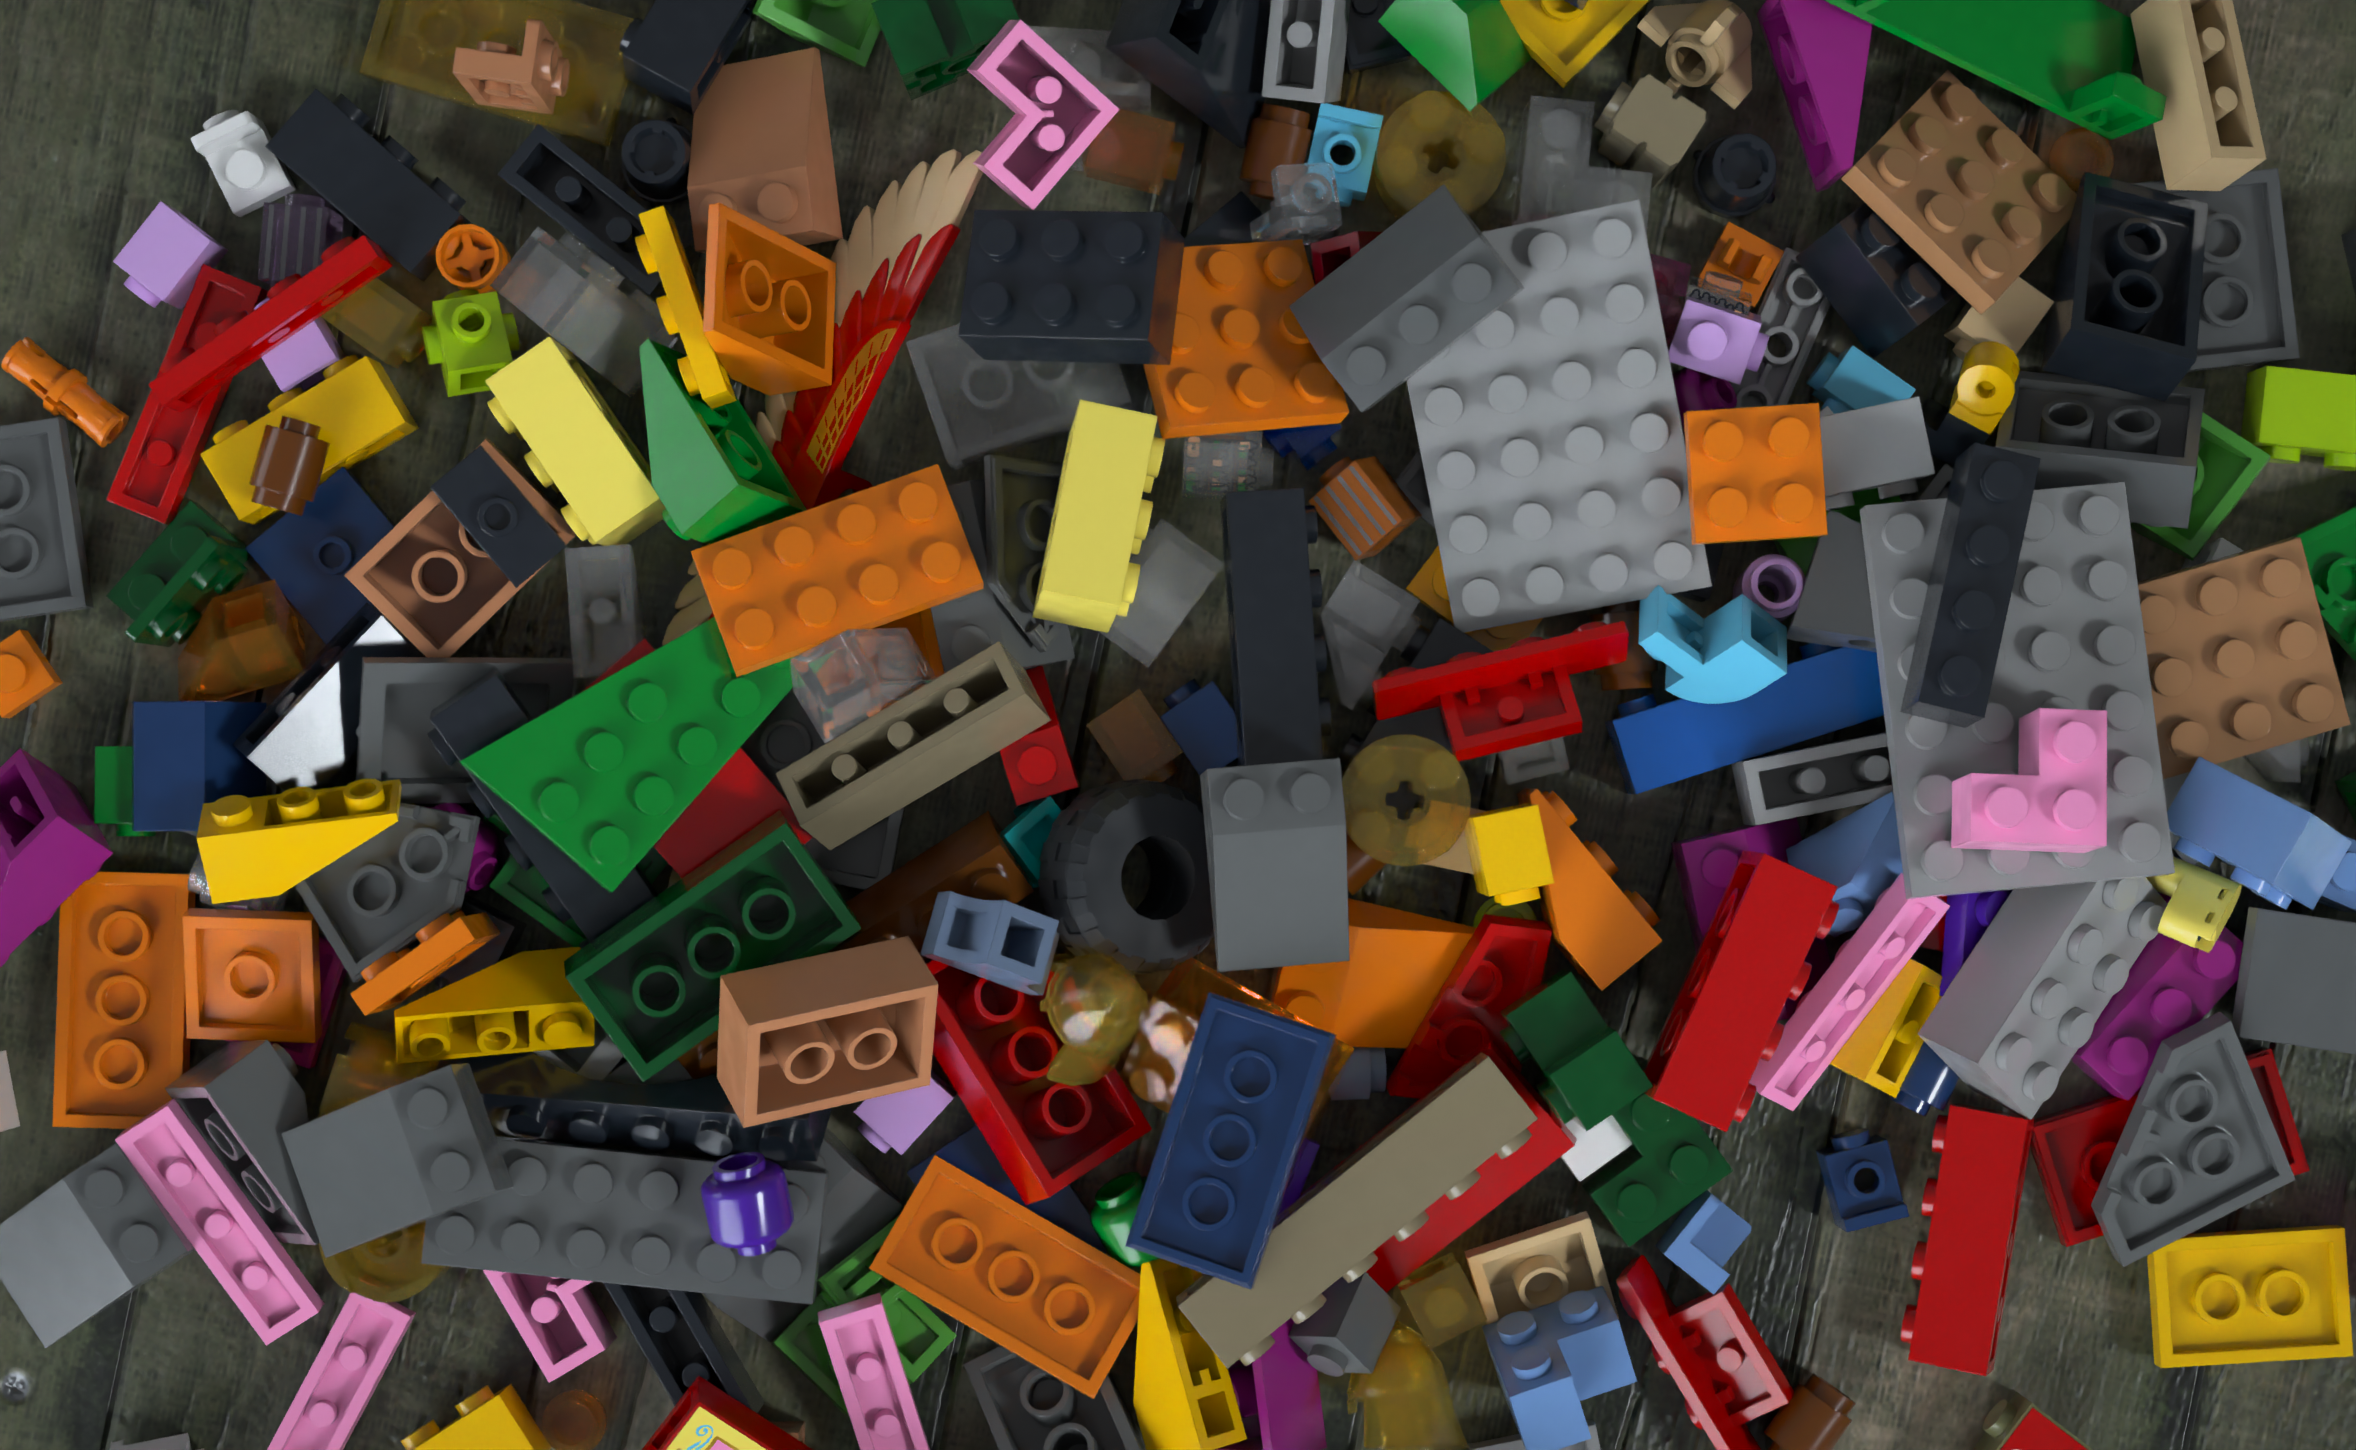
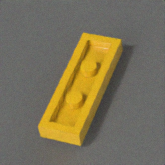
(682, 307)

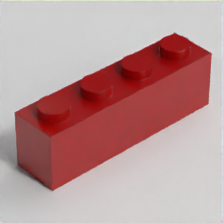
(1969, 1238)

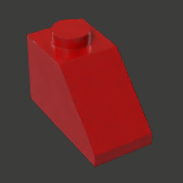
(1041, 760)

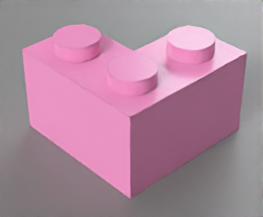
(1053, 110)
(2052, 801)
(554, 1319)

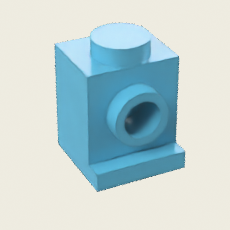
(1350, 128)
(1855, 382)

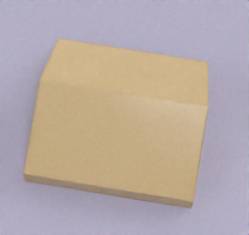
(1537, 1267)

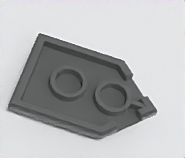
(1018, 522)
(392, 885)

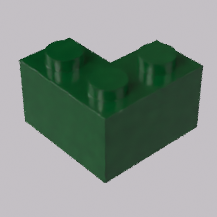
(1580, 1057)
(1661, 1174)

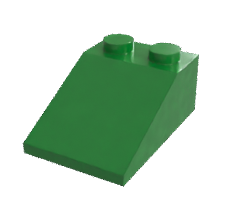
(705, 460)

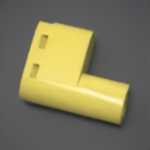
(2197, 905)

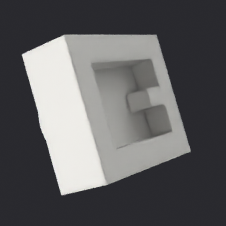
(241, 162)

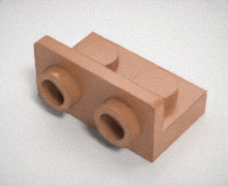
(511, 81)

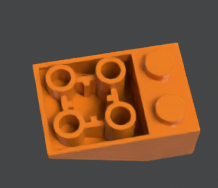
(1588, 913)

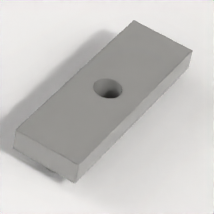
(1794, 313)

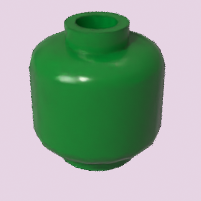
(1114, 1216)

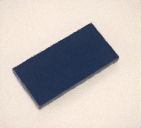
(1230, 1140)

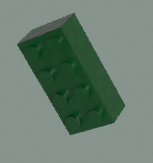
(744, 909)

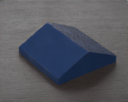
(189, 759)

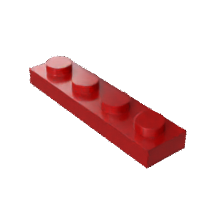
(248, 337)
(167, 441)

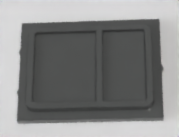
(398, 708)

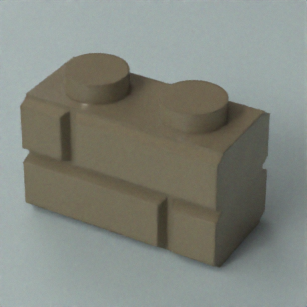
(1648, 128)

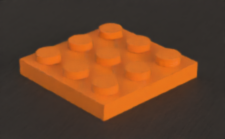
(1239, 347)

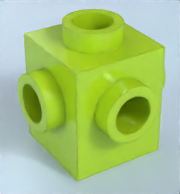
(469, 339)

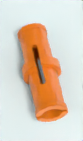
(64, 392)

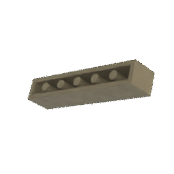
(1361, 1206)

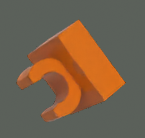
(1744, 258)

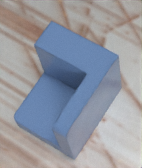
(1704, 1240)

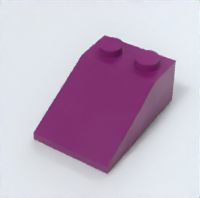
(1822, 73)

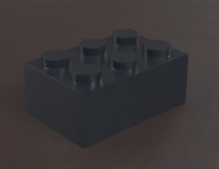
(1072, 286)

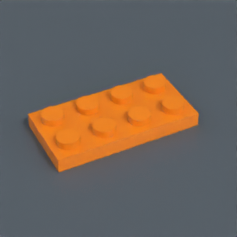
(837, 569)
(120, 998)
(1011, 1276)

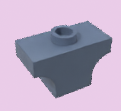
(992, 940)

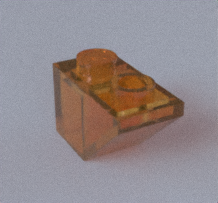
(241, 645)

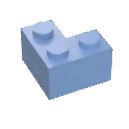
(2268, 840)
(1554, 1361)

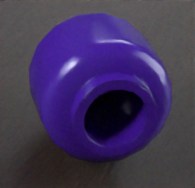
(747, 1203)

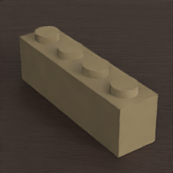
(913, 746)

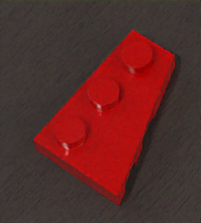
(1492, 972)

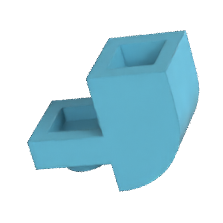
(1714, 656)

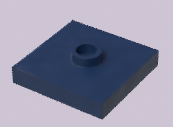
(317, 549)

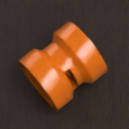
(467, 249)

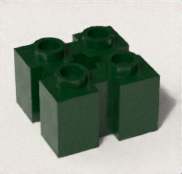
(939, 38)

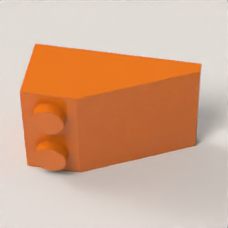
(767, 305)
(1388, 983)

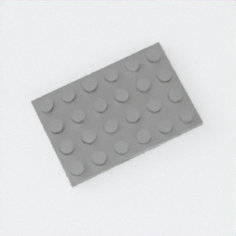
(1560, 433)
(2065, 645)

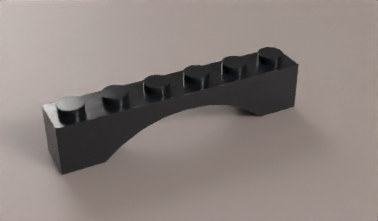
(539, 1100)

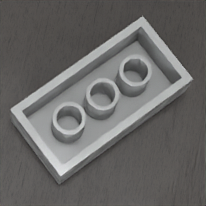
(2040, 985)

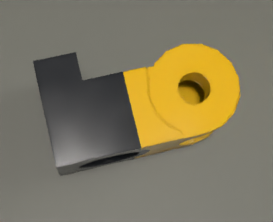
(1975, 403)

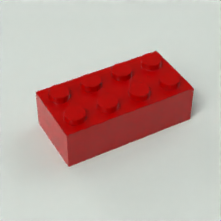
(1738, 989)
(998, 1060)

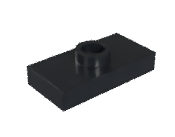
(498, 516)

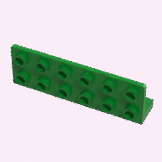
(2051, 52)

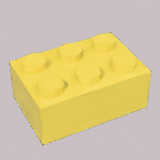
(576, 444)
(1099, 517)

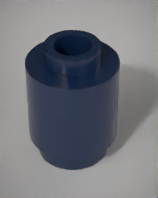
(1927, 1083)

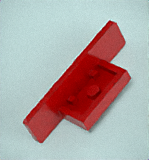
(1506, 694)
(1709, 1353)

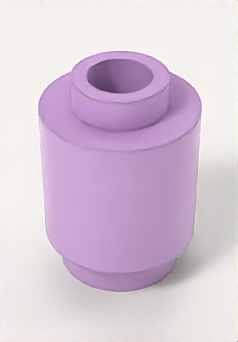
(1781, 576)

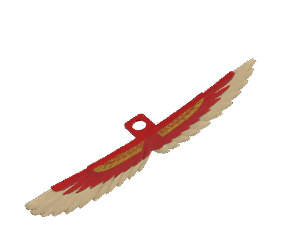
(877, 292)

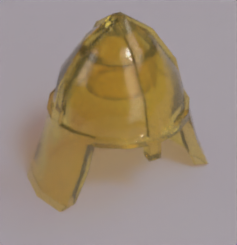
(1095, 1012)
(1406, 1398)

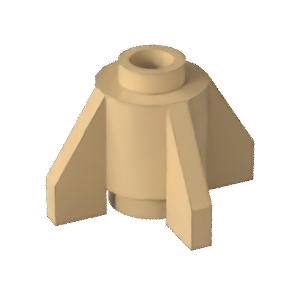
(1706, 41)

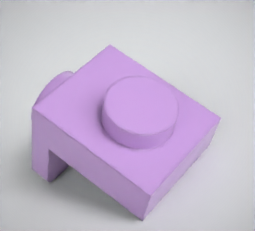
(1717, 341)

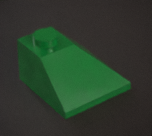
(1460, 42)

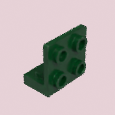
(180, 577)

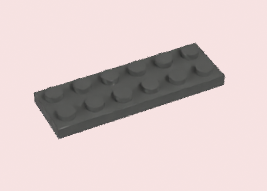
(624, 1223)

